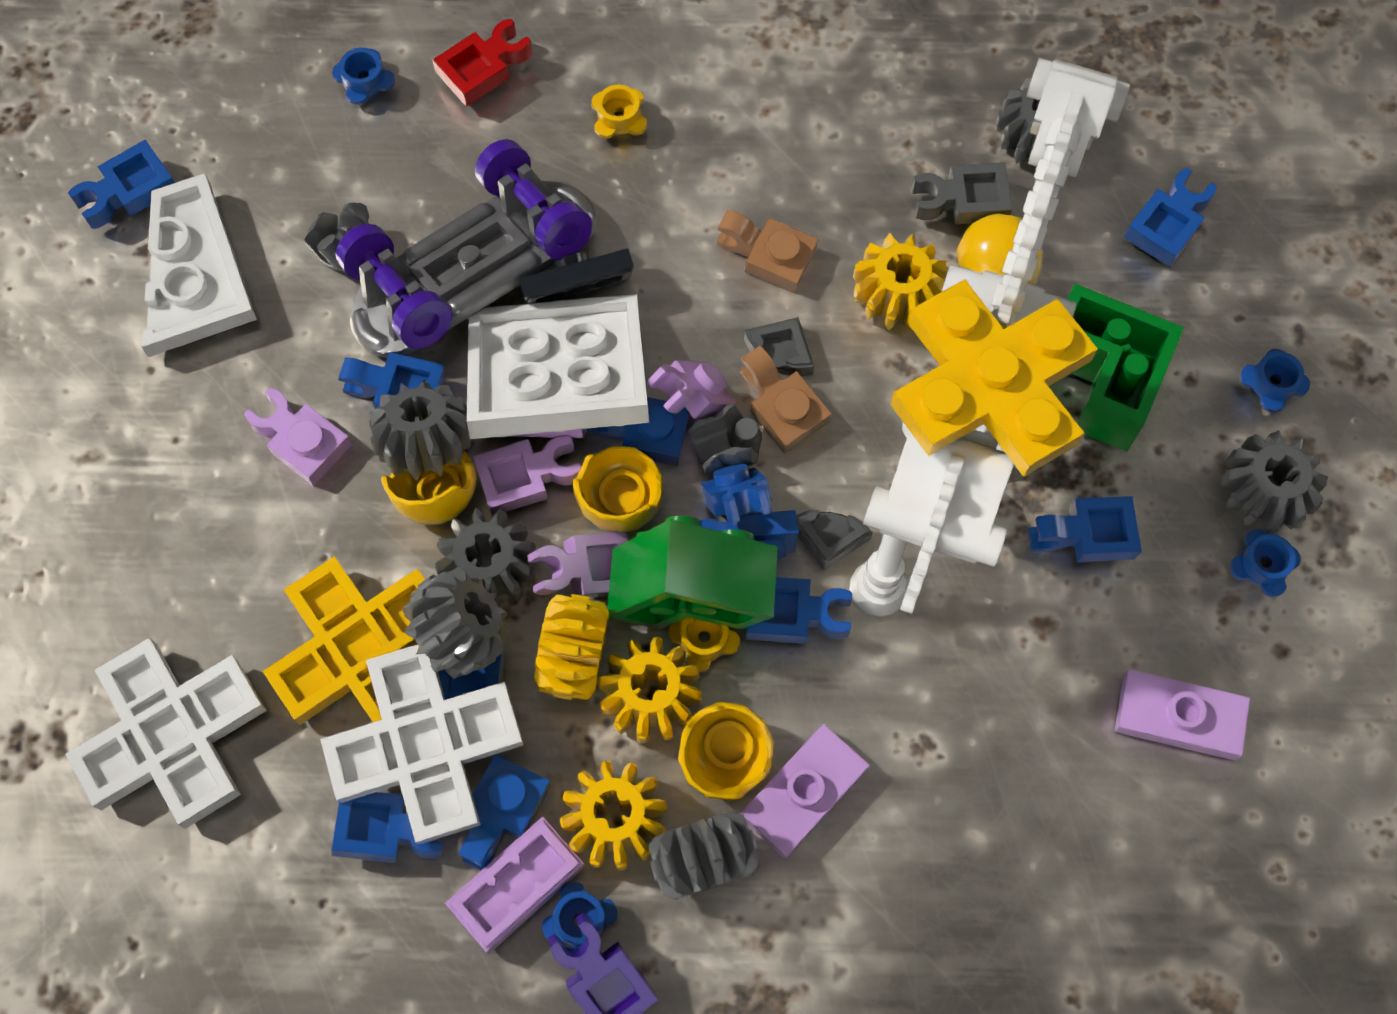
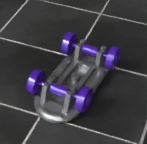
(467, 262)

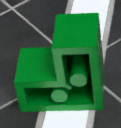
(1126, 367)
(693, 574)

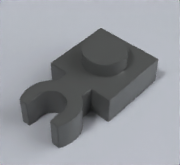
(969, 192)

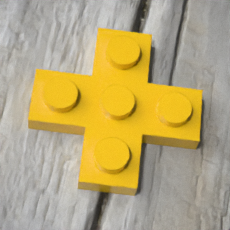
(994, 377)
(345, 637)

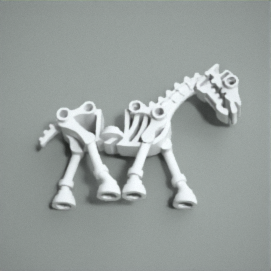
(955, 493)

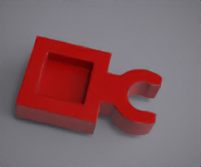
(480, 66)

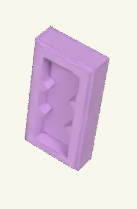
(1182, 714)
(804, 791)
(515, 885)

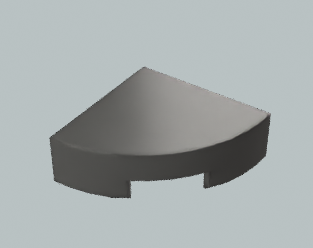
(784, 344)
(831, 535)

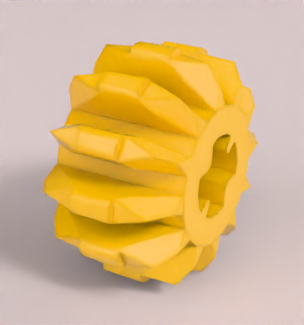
(895, 262)
(571, 647)
(632, 677)
(597, 830)

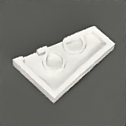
(192, 271)

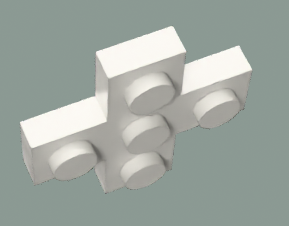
(166, 733)
(422, 744)

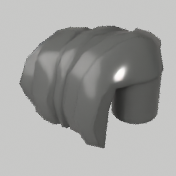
(329, 229)
(726, 439)

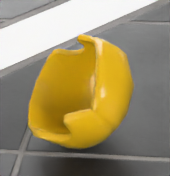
(988, 243)
(619, 489)
(433, 497)
(725, 750)

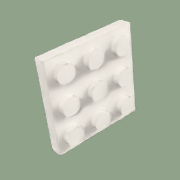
(555, 367)

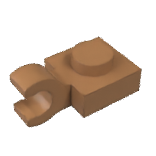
(774, 253)
(785, 407)

